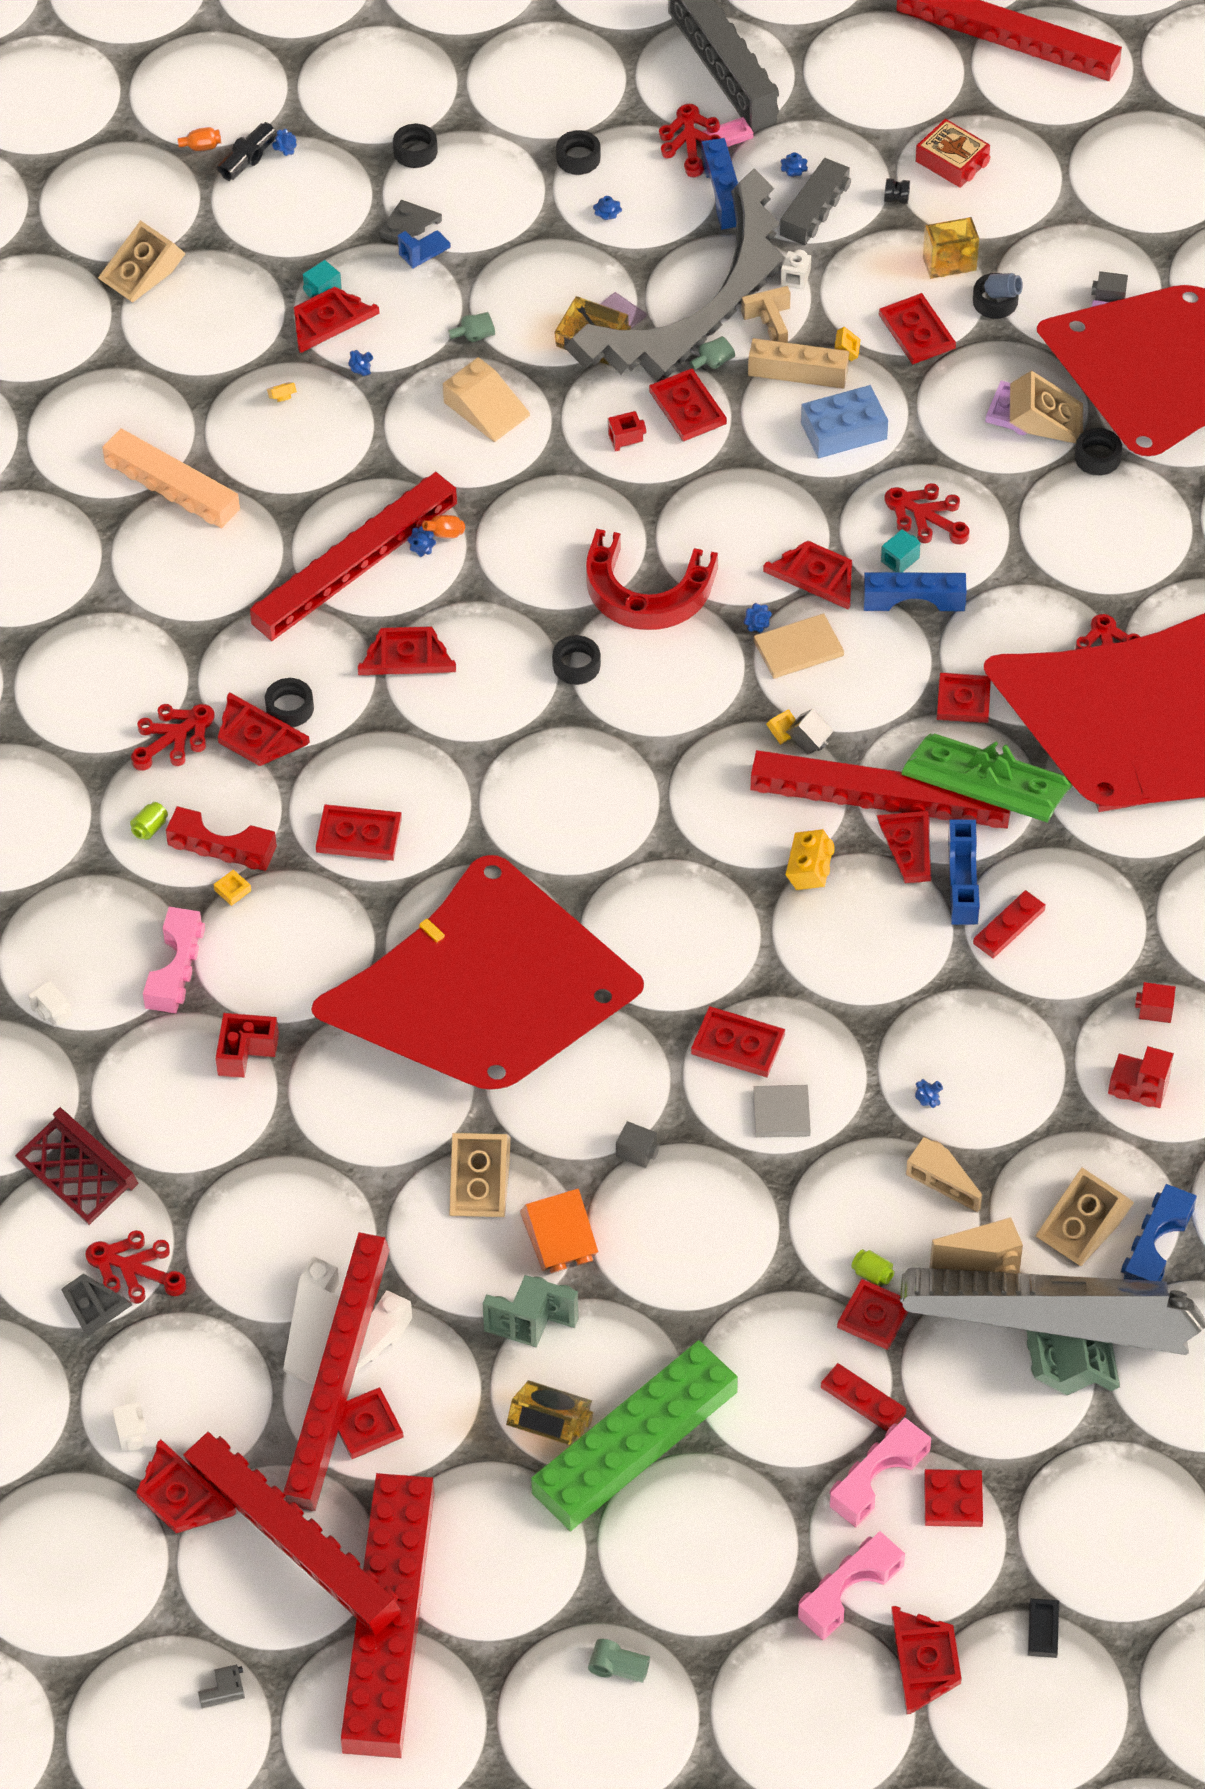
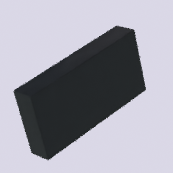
(1043, 1628)

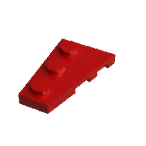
(909, 843)

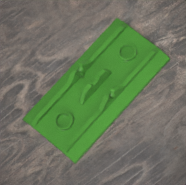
(987, 776)

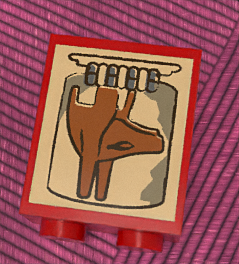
(953, 153)

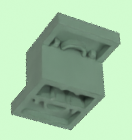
(530, 1311)
(1072, 1362)

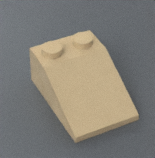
(141, 262)
(484, 400)
(1045, 409)
(479, 1174)
(1084, 1217)
(982, 1248)

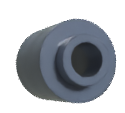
(1003, 285)

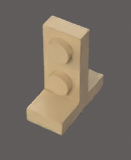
(767, 306)

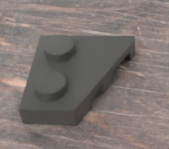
(408, 218)
(93, 1303)

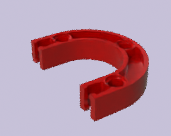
(645, 610)

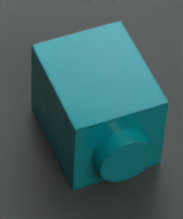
(320, 279)
(900, 551)

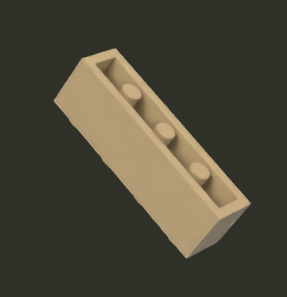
(798, 363)

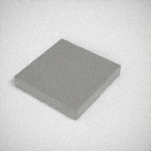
(781, 1111)

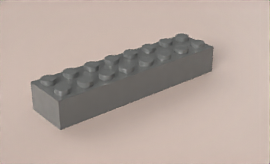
(728, 60)

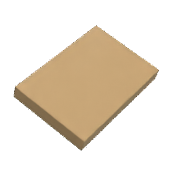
(798, 646)

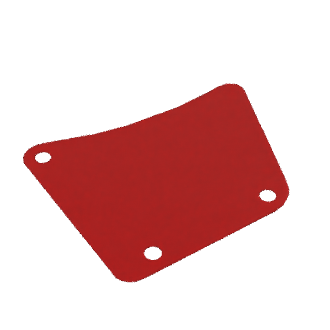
(1139, 363)
(1117, 703)
(497, 990)

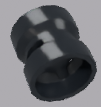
(897, 191)

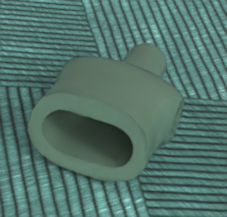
(474, 327)
(713, 354)

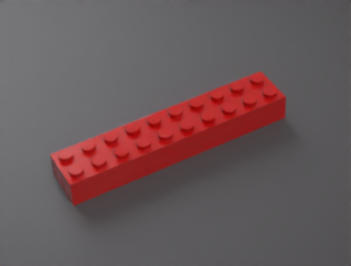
(384, 1663)

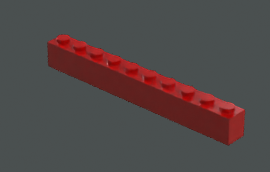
(1020, 33)
(352, 556)
(866, 788)
(336, 1371)
(293, 1534)

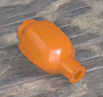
(201, 139)
(445, 526)

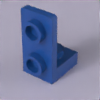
(419, 251)

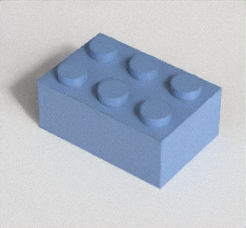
(844, 421)

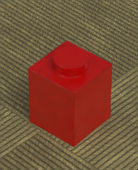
(1156, 1002)

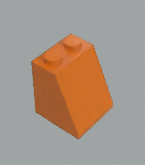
(559, 1231)

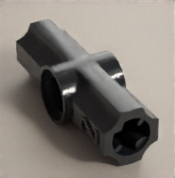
(247, 151)

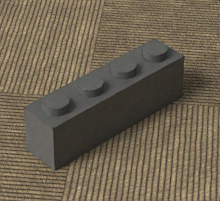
(815, 201)

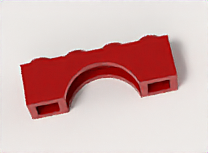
(249, 848)

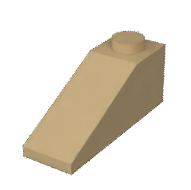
(939, 1170)

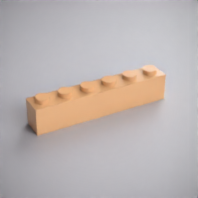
(171, 478)

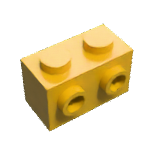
(809, 859)

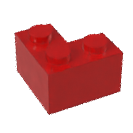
(244, 1036)
(1141, 1079)

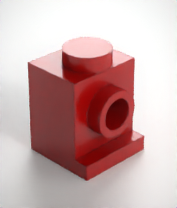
(625, 430)

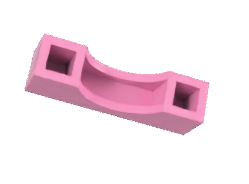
(165, 986)
(902, 1447)
(875, 1561)

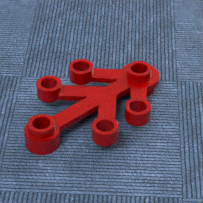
(688, 115)
(899, 500)
(1104, 632)
(173, 733)
(133, 1265)

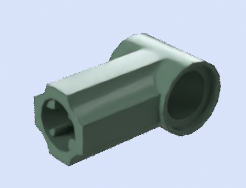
(611, 1660)

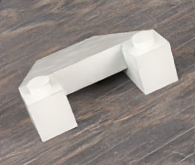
(314, 1316)

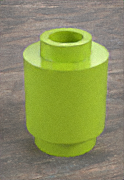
(148, 820)
(873, 1267)

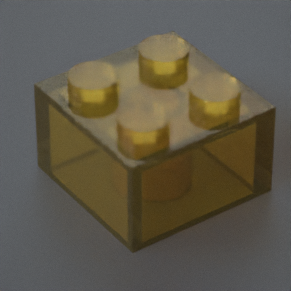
(950, 247)

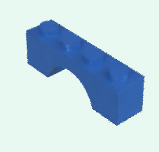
(720, 170)
(886, 589)
(962, 872)
(1170, 1214)

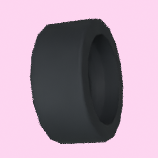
(413, 132)
(582, 165)
(988, 308)
(1093, 465)
(576, 644)
(290, 686)

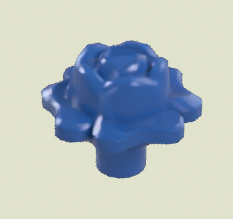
(285, 142)
(794, 164)
(607, 208)
(360, 362)
(421, 541)
(757, 617)
(928, 1093)

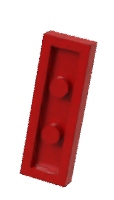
(1009, 924)
(863, 1397)

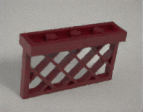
(93, 1149)

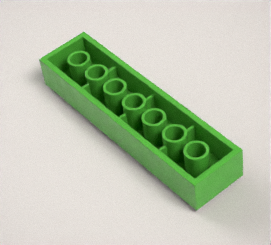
(634, 1435)

